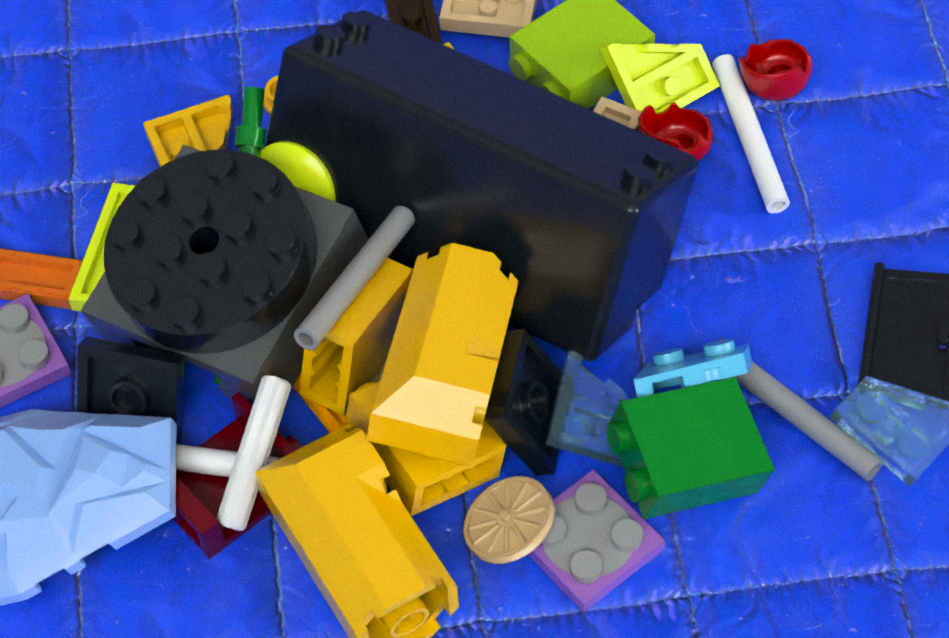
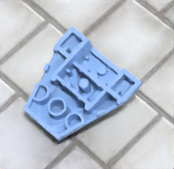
(77, 486)

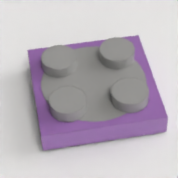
(27, 351)
(594, 541)

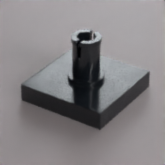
(130, 381)
(524, 401)

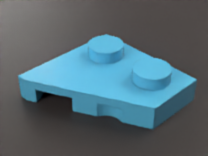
(671, 368)

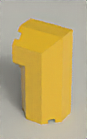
(444, 355)
(358, 538)

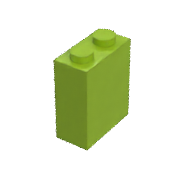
(563, 48)

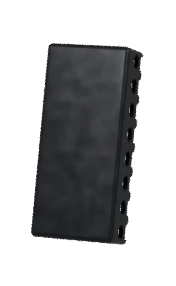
(491, 165)

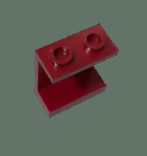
(201, 494)

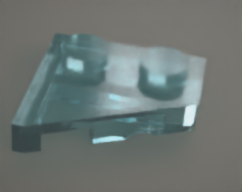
(583, 412)
(896, 425)

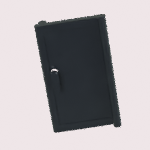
(905, 331)

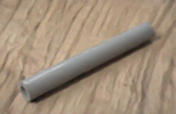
(354, 278)
(811, 422)

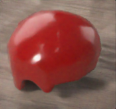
(776, 69)
(679, 128)

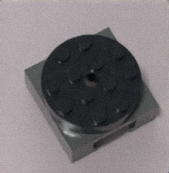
(221, 265)

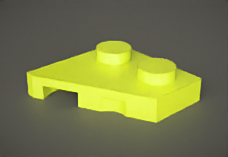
(659, 73)

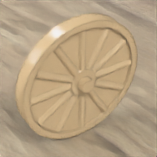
(508, 520)

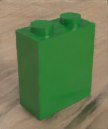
(689, 447)

